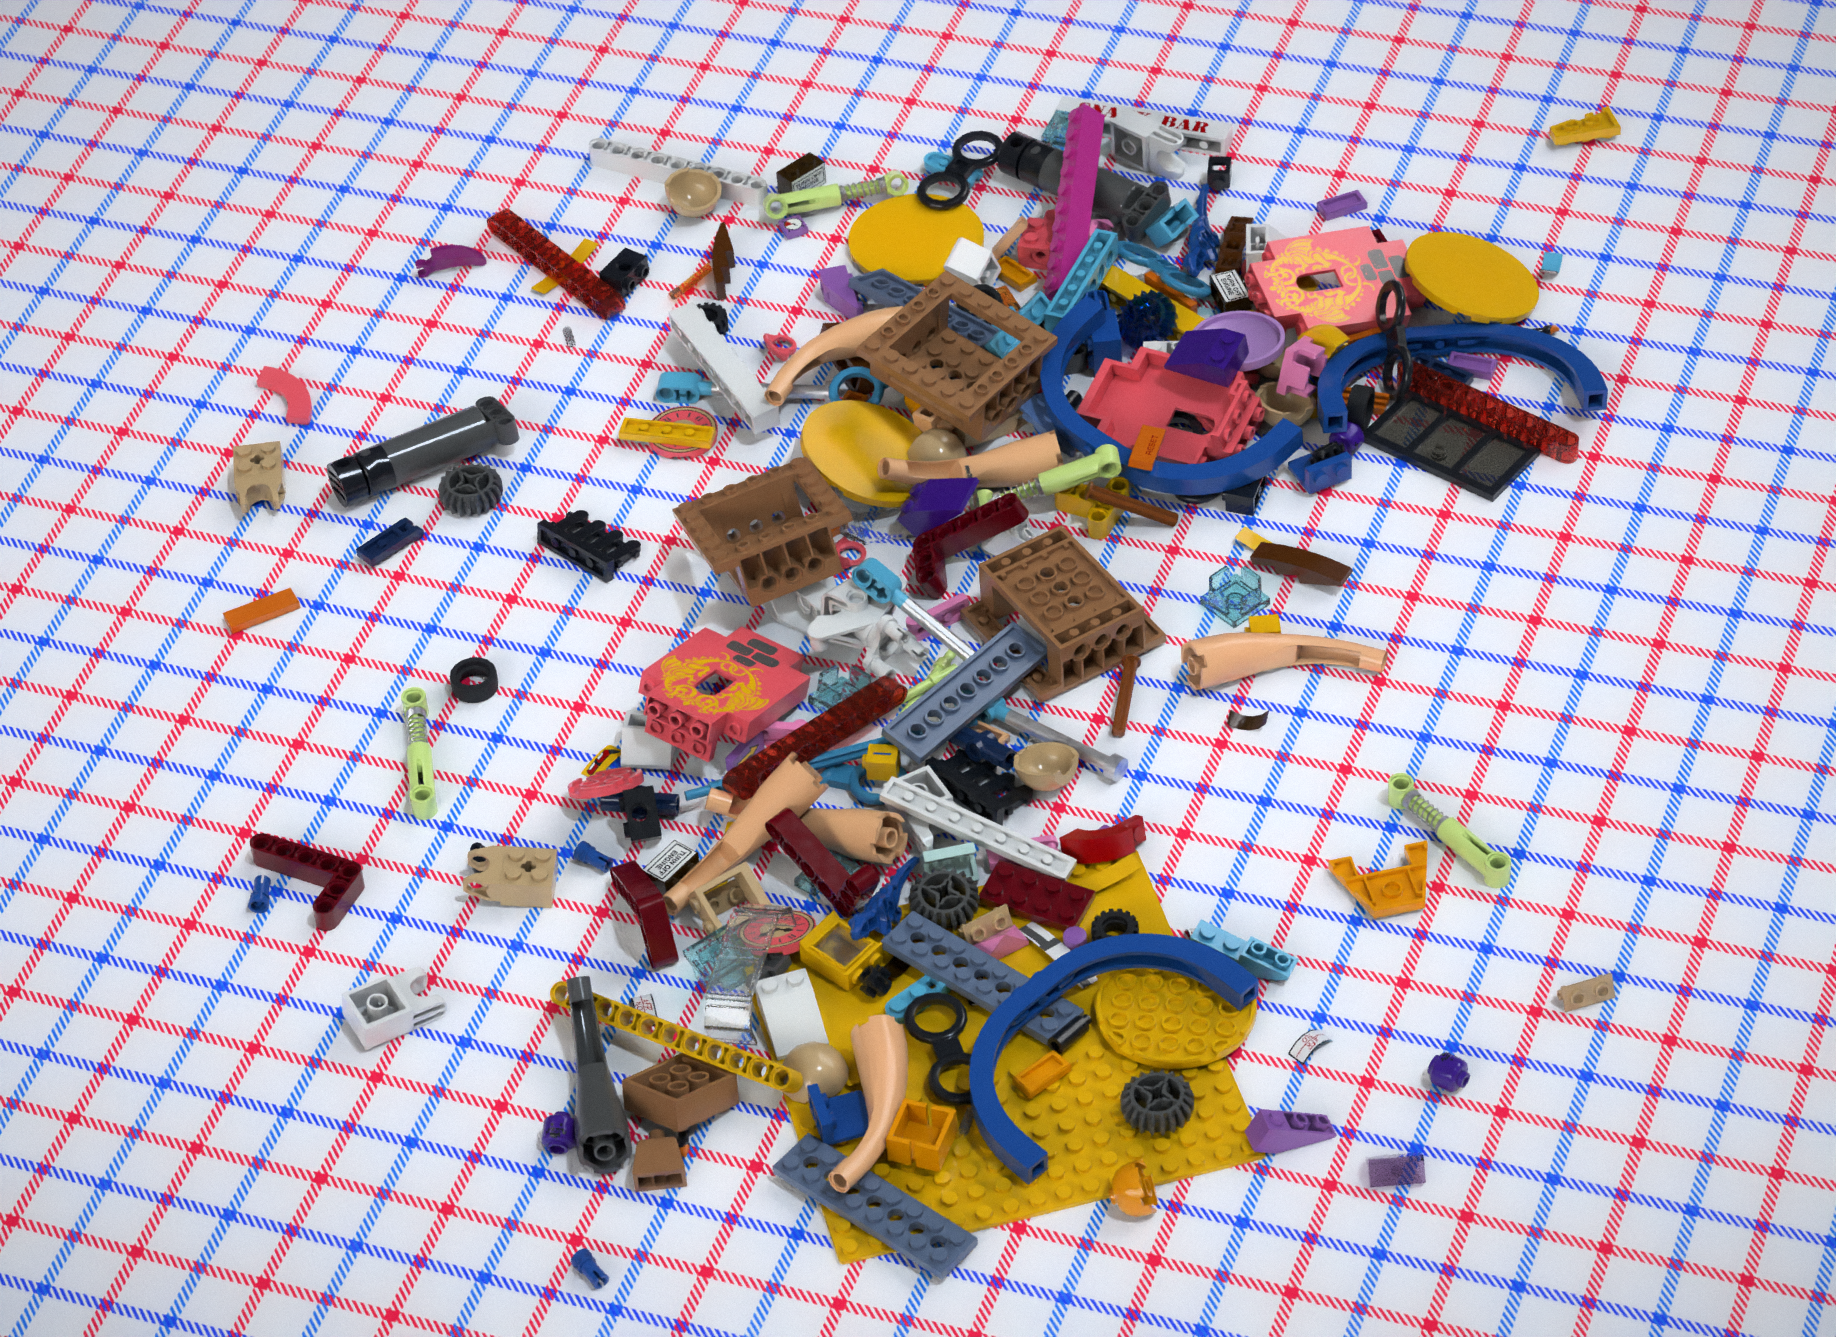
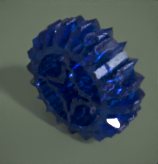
(1152, 307)

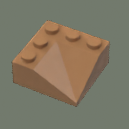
(680, 1092)

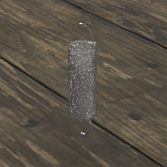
(569, 338)
(966, 1122)

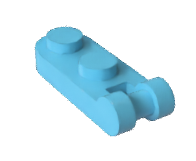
(938, 162)
(897, 1005)

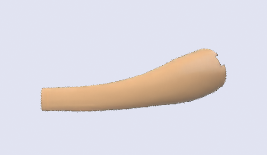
(831, 345)
(994, 468)
(1238, 655)
(788, 786)
(849, 832)
(883, 1071)

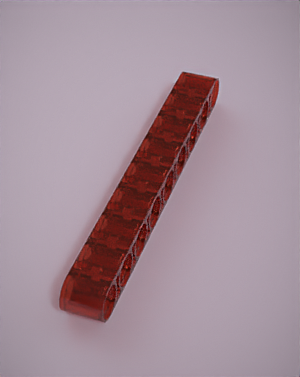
(556, 264)
(1550, 438)
(817, 734)

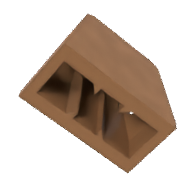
(658, 1163)

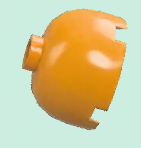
(1133, 1190)

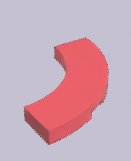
(292, 389)

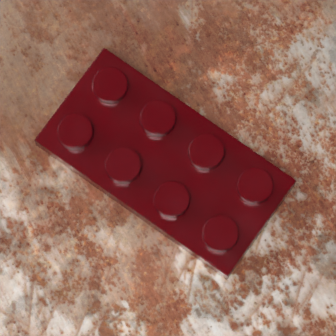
(1036, 896)

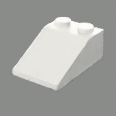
(790, 1011)

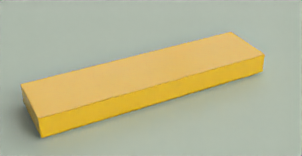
(667, 433)

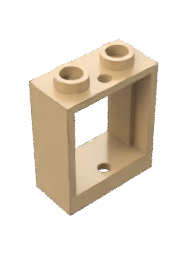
(747, 883)

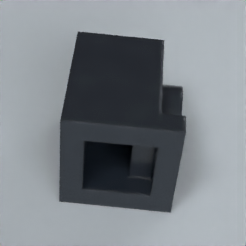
(1219, 178)

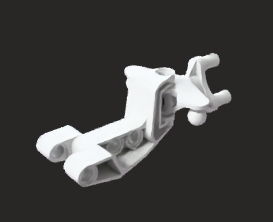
(848, 618)

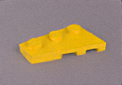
(1584, 130)

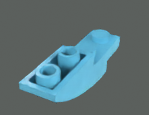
(1253, 955)

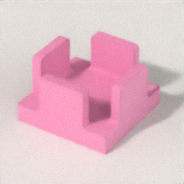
(1298, 362)

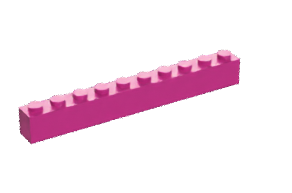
(1074, 194)

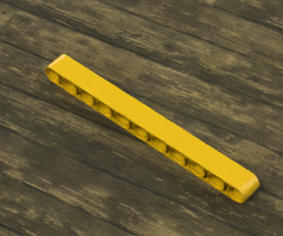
(686, 1041)

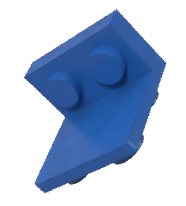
(838, 1117)

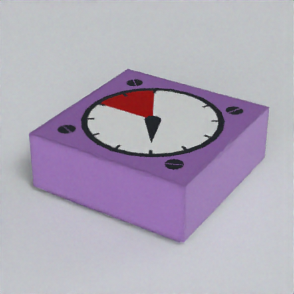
(793, 227)

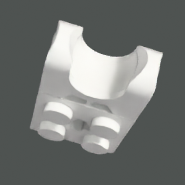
(1146, 144)
(919, 830)
(391, 1007)

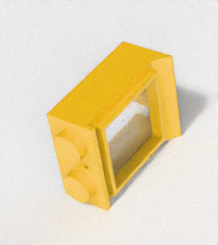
(836, 955)

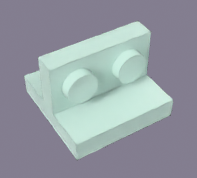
(956, 856)

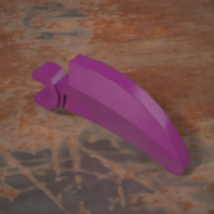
(448, 257)

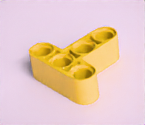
(1100, 516)

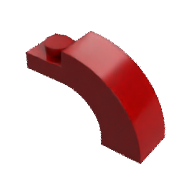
(1106, 843)

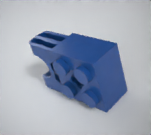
(1106, 339)

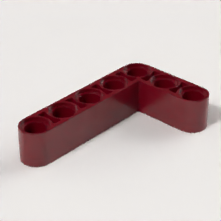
(959, 534)
(339, 876)
(842, 890)
(650, 909)

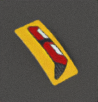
(601, 760)

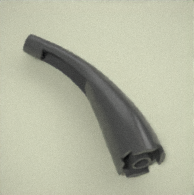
(599, 1118)

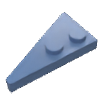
(1035, 413)

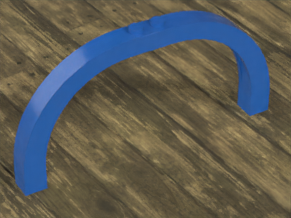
(1463, 338)
(1165, 477)
(1045, 986)

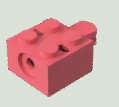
(1035, 242)

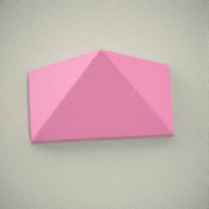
(1003, 943)

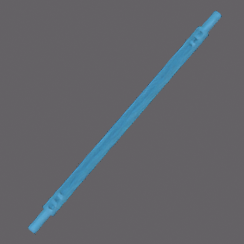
(823, 760)

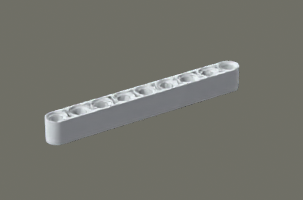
(659, 166)

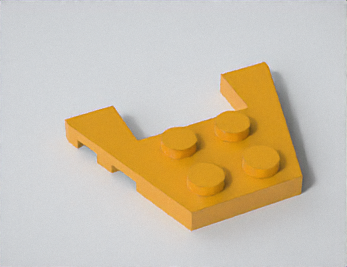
(1387, 890)

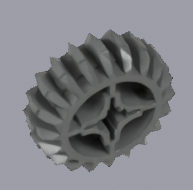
(470, 489)
(950, 897)
(1157, 1102)

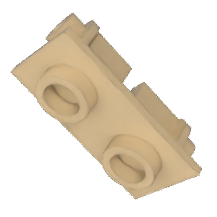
(725, 897)
(986, 925)
(1587, 992)

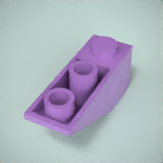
(836, 293)
(1285, 1130)

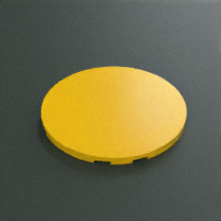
(911, 237)
(1471, 277)
(848, 442)
(1169, 1019)

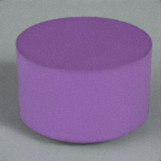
(1074, 937)

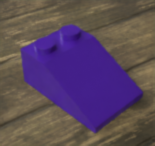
(1209, 355)
(935, 503)

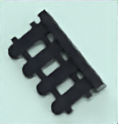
(579, 551)
(978, 798)

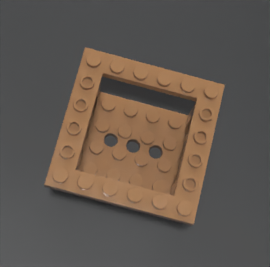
(988, 386)
(776, 551)
(1080, 637)

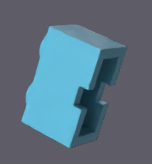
(1171, 223)

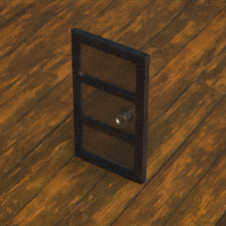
(1451, 445)

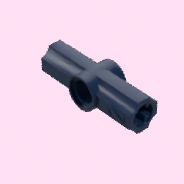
(984, 746)
(666, 804)

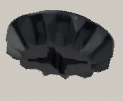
(1326, 451)

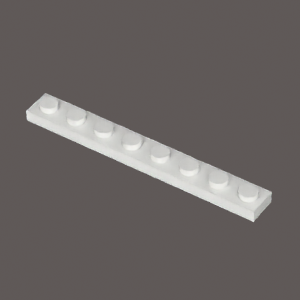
(977, 829)

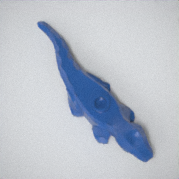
(1201, 238)
(883, 906)

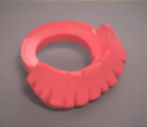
(781, 353)
(843, 544)

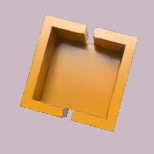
(915, 1141)

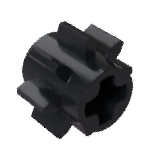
(875, 981)

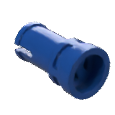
(589, 855)
(259, 897)
(587, 1265)

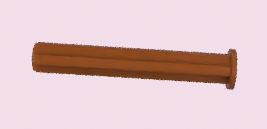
(1130, 504)
(1130, 664)

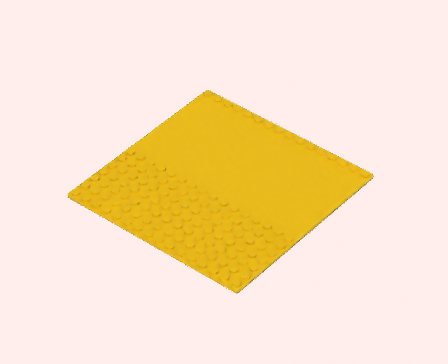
(1072, 1119)

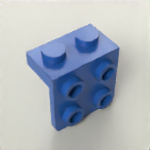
(1323, 473)

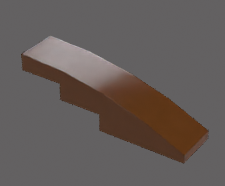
(1234, 245)
(722, 261)
(1306, 565)

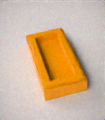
(1015, 274)
(1041, 1074)

